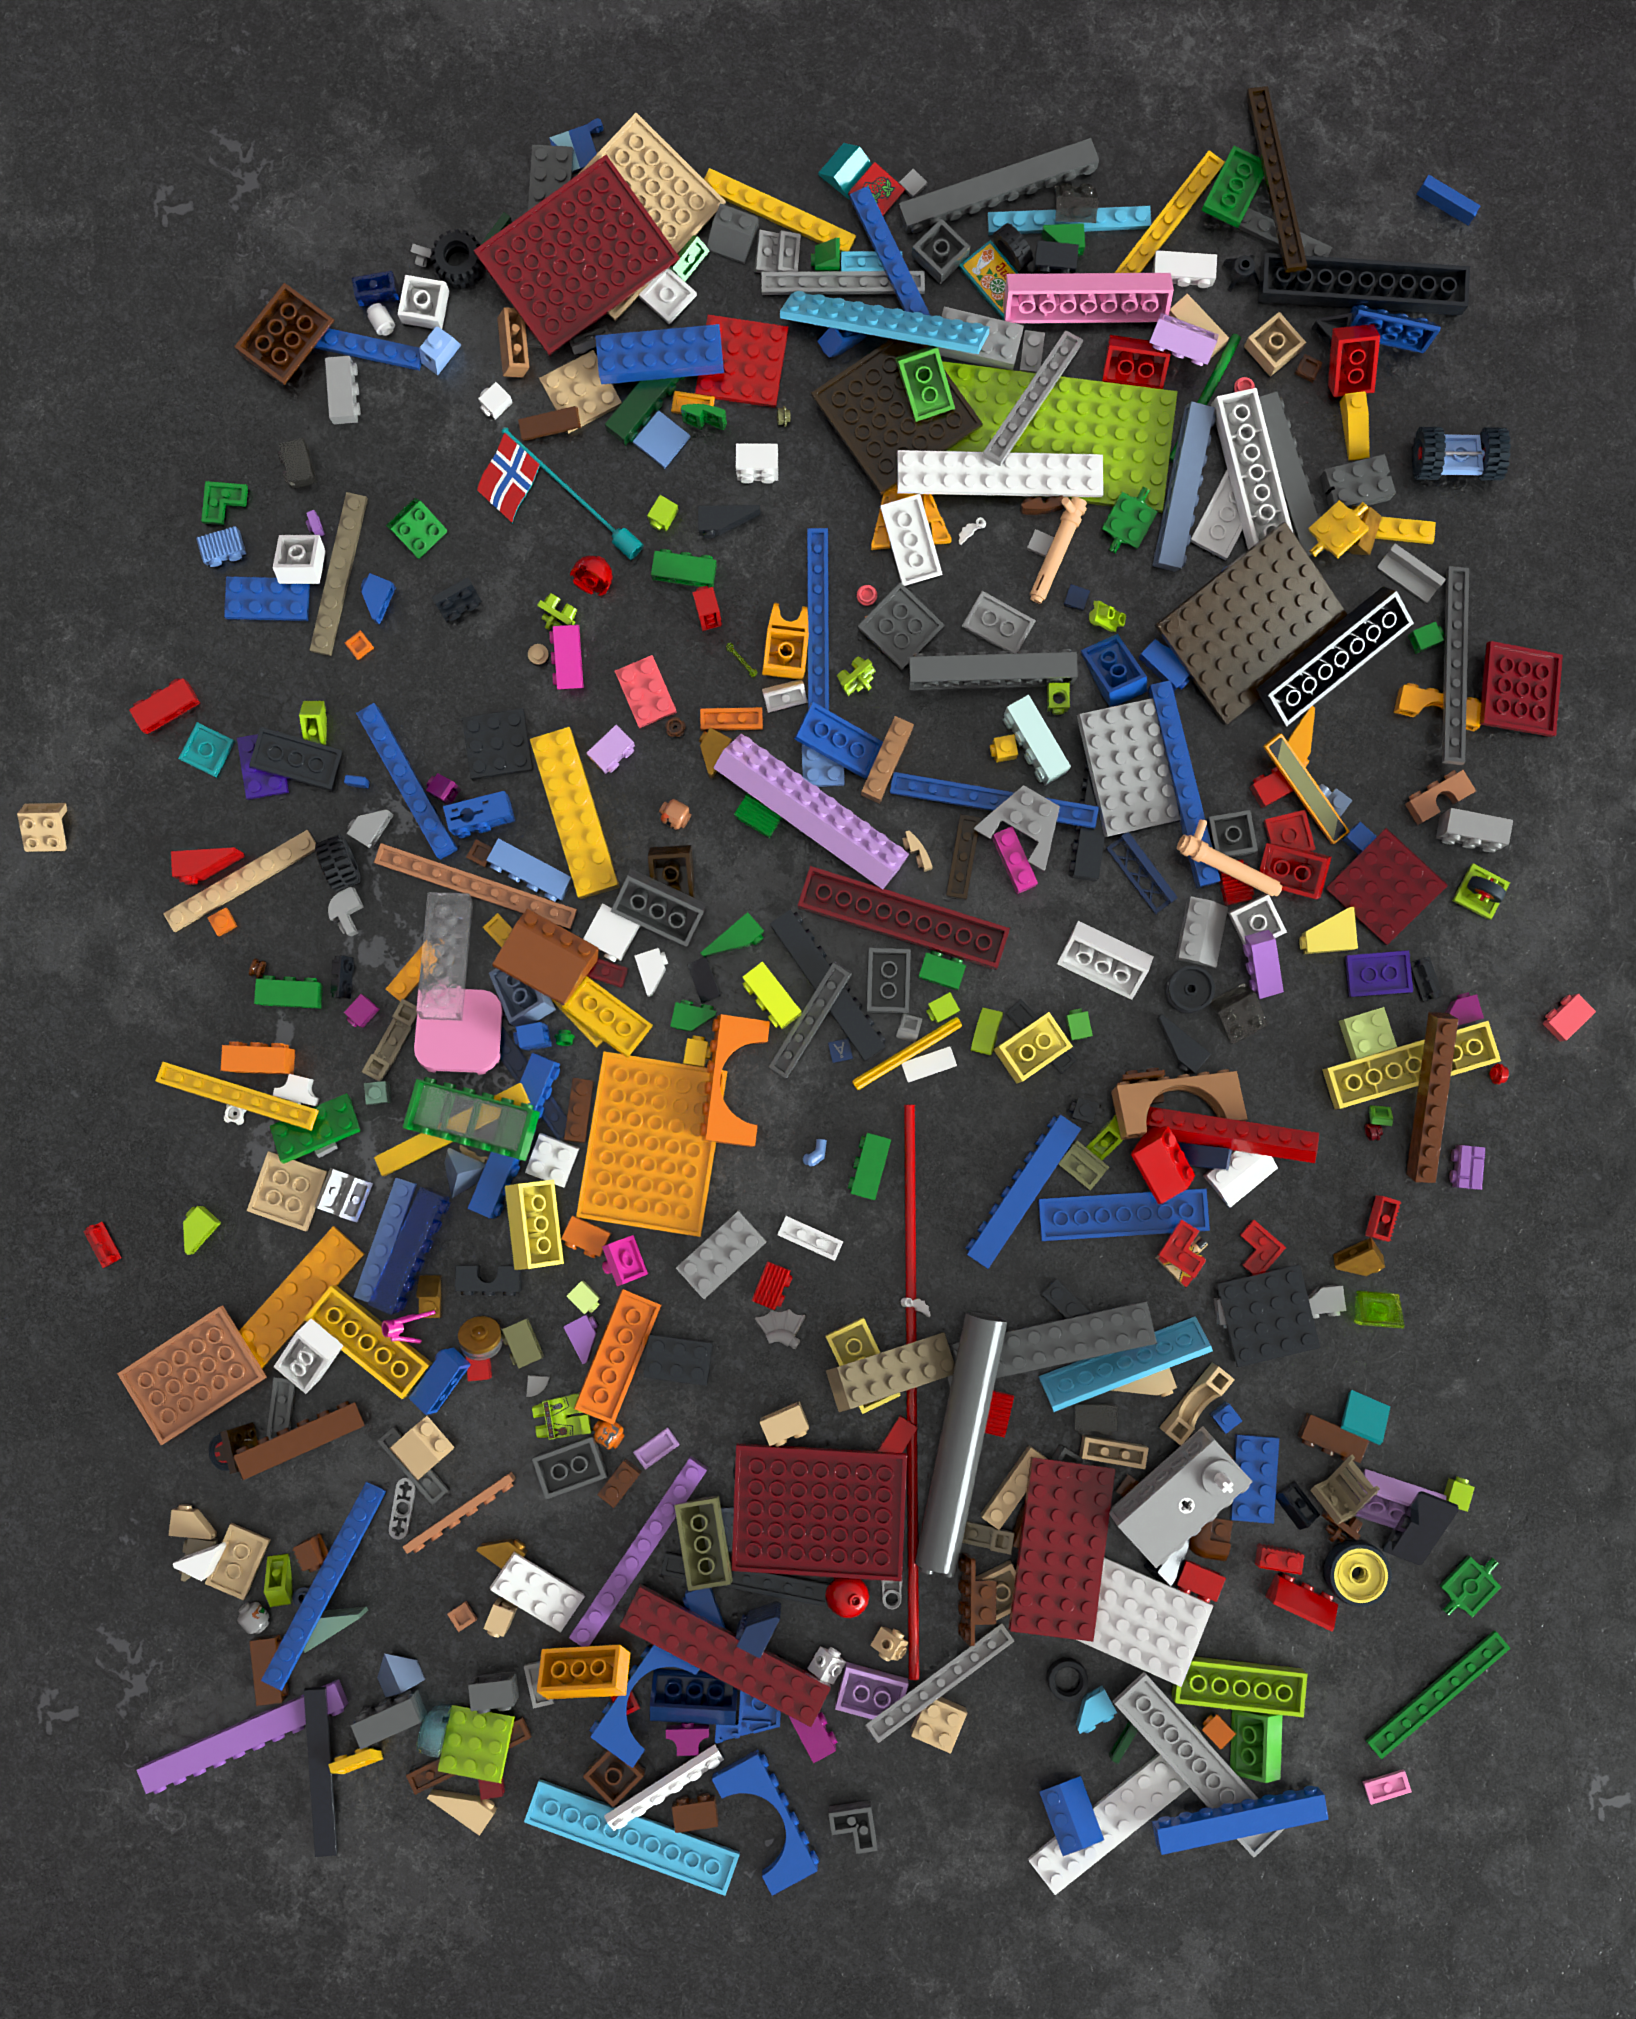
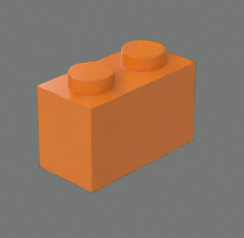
(585, 1236)

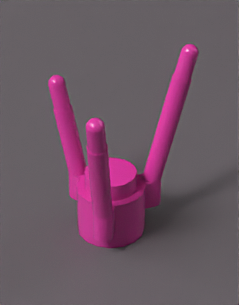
(394, 1327)

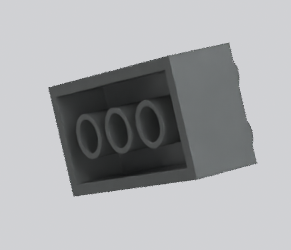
(658, 907)

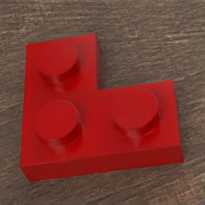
(1266, 1248)
(1177, 1252)

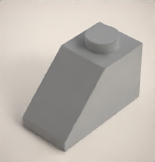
(369, 827)

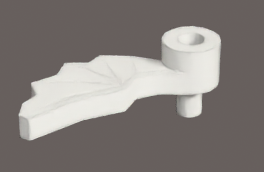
(969, 530)
(917, 1304)

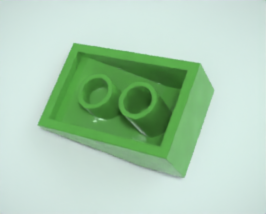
(925, 382)

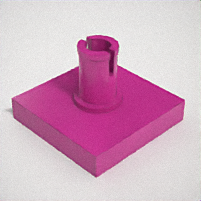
(624, 1261)

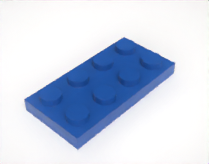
(265, 599)
(838, 740)
(1259, 1461)

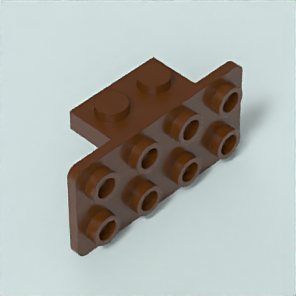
(976, 1602)

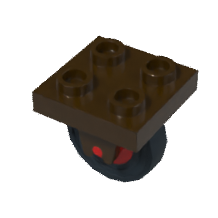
(223, 1446)

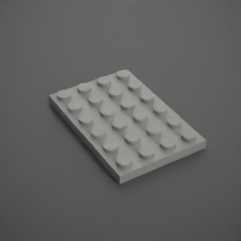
(1128, 767)

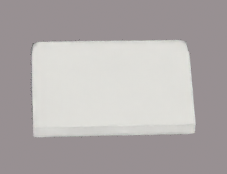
(784, 695)

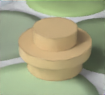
(538, 654)

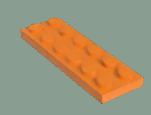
(617, 1356)

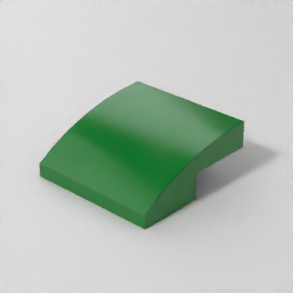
(699, 414)

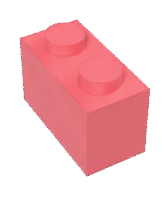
(1568, 1017)

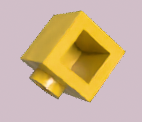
(1004, 748)
(697, 1051)

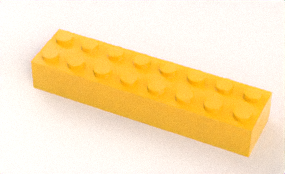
(574, 813)

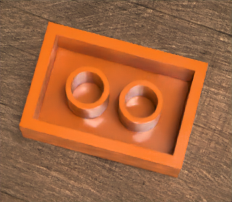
(257, 1058)

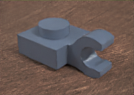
(1336, 798)

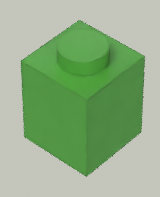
(1078, 1025)

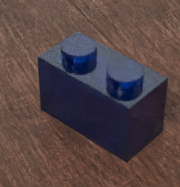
(375, 288)

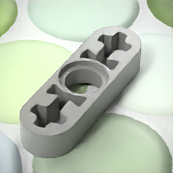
(410, 1502)

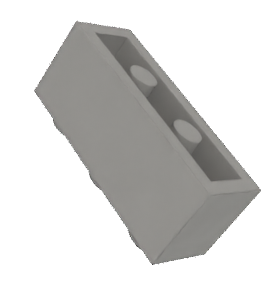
(342, 390)

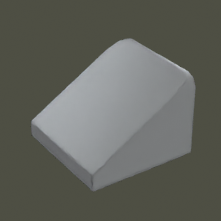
(909, 1028)

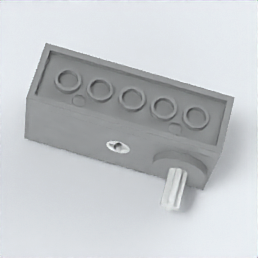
(1179, 1497)

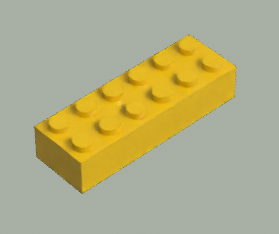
(360, 1333)

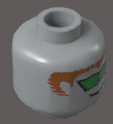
(253, 1617)

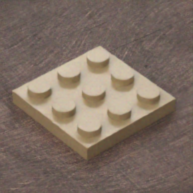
(580, 386)
(287, 1191)

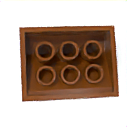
(283, 334)

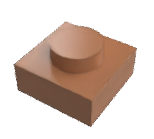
(462, 1616)

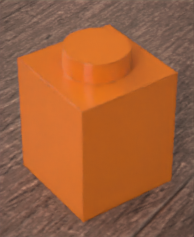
(1218, 1731)

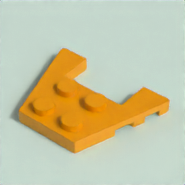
(938, 529)

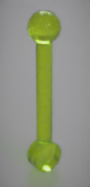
(730, 648)

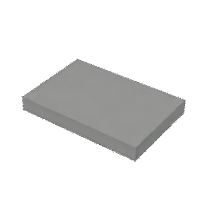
(998, 623)

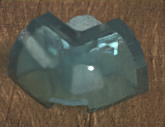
(433, 1730)

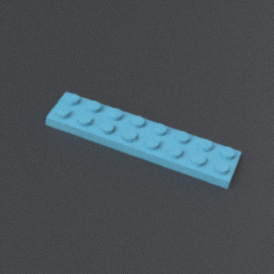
(1106, 1372)

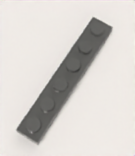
(1264, 229)
(810, 1019)

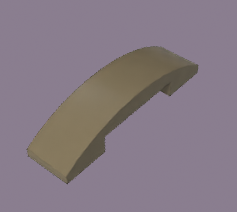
(392, 1041)
(988, 1537)

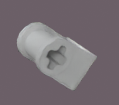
(891, 1587)

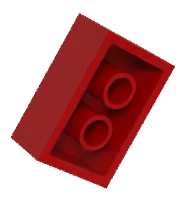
(1353, 359)

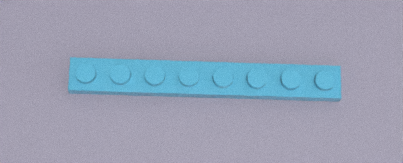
(1107, 219)

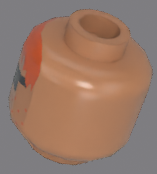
(675, 814)

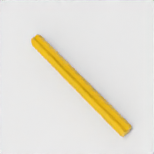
(907, 1053)

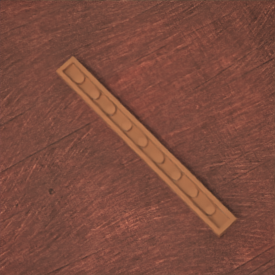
(474, 885)

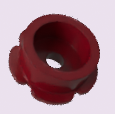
(1373, 1131)

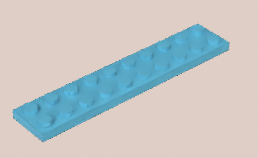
(885, 322)
(638, 1841)

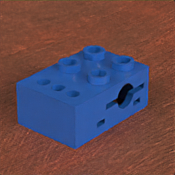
(479, 815)

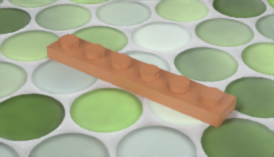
(453, 1518)

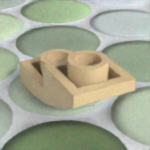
(914, 845)

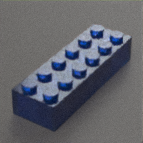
(409, 1251)

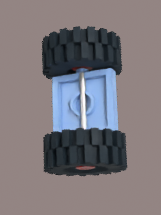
(1461, 454)

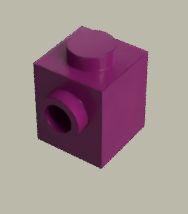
(361, 1011)

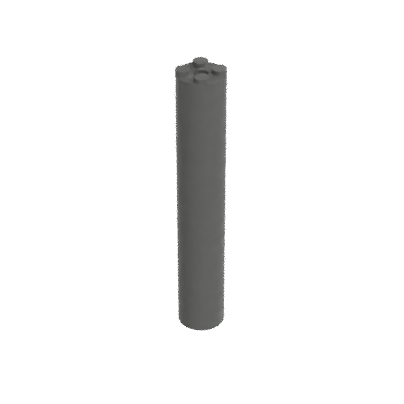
(960, 1443)

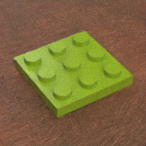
(476, 1744)

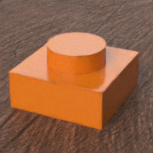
(222, 922)

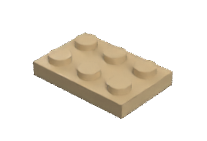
(238, 1561)

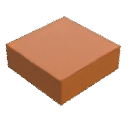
(359, 645)

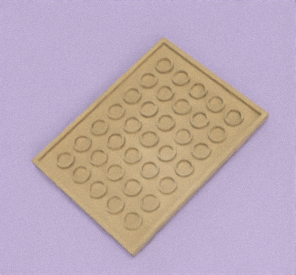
(664, 185)

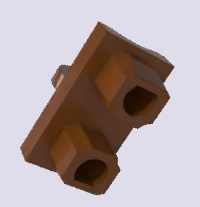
(1351, 1528)

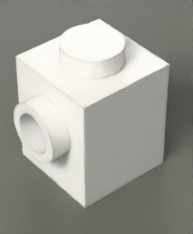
(494, 400)

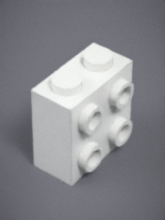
(611, 933)

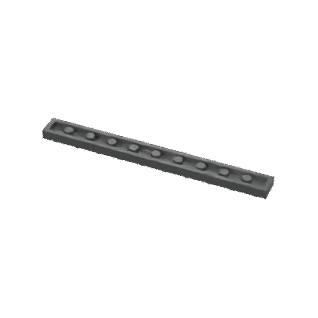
(1455, 665)

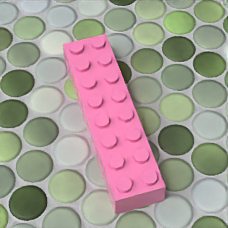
(1087, 297)

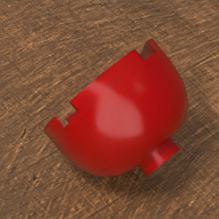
(592, 574)
(847, 1597)

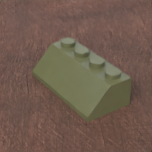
(703, 1543)

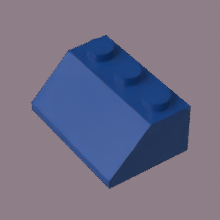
(1071, 1816)

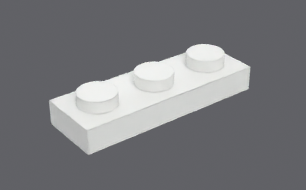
(810, 1238)

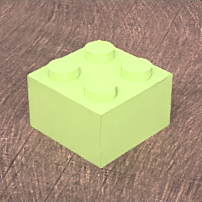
(1367, 1034)

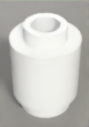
(380, 319)

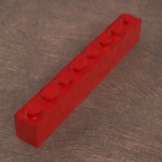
(1236, 1134)

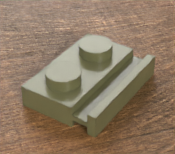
(1083, 1165)

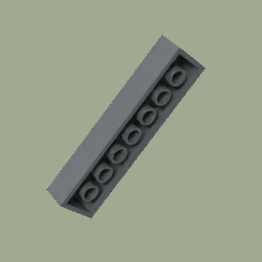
(991, 670)

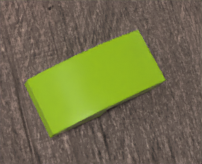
(986, 1031)

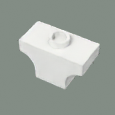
(297, 1090)

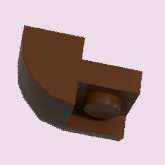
(1213, 1540)

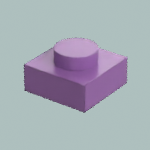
(314, 524)

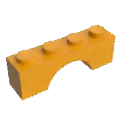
(1413, 699)

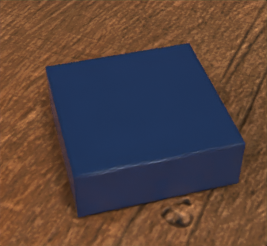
(1076, 597)

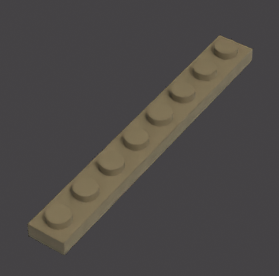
(338, 574)

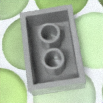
(1474, 830)

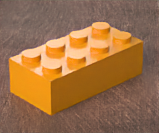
(583, 1672)

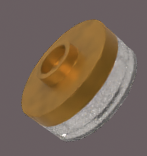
(480, 1338)

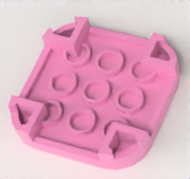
(463, 1044)

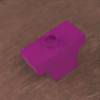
(687, 1737)

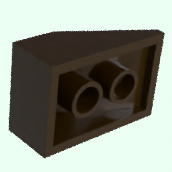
(673, 867)

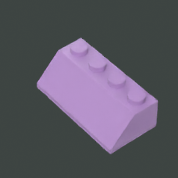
(1391, 1500)

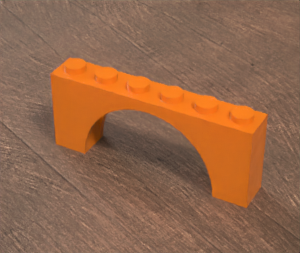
(719, 1122)

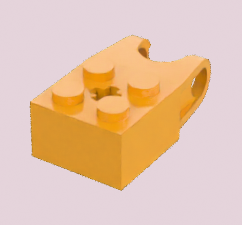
(786, 637)

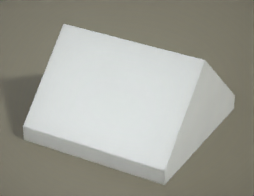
(201, 1563)

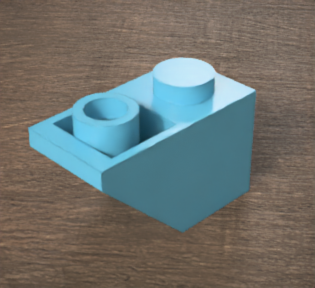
(1094, 1709)

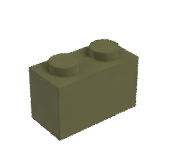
(522, 1343)

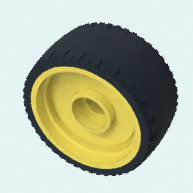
(1374, 1574)

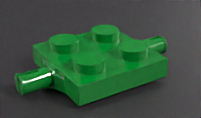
(1129, 520)
(1470, 1586)

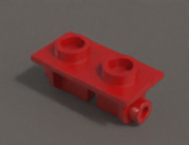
(102, 1244)

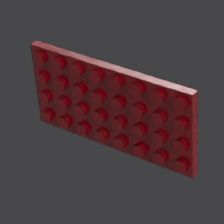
(1061, 1549)

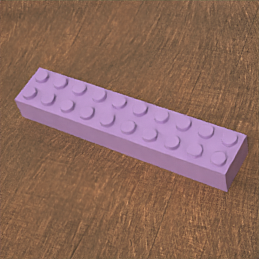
(811, 810)

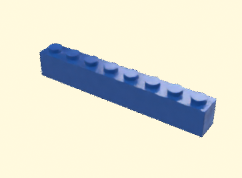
(407, 781)
(500, 1168)
(1023, 1191)
(1240, 1820)

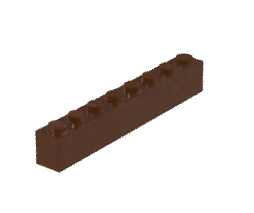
(1432, 1097)

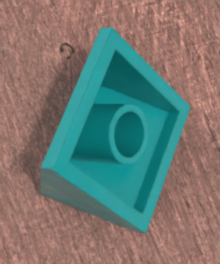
(845, 168)

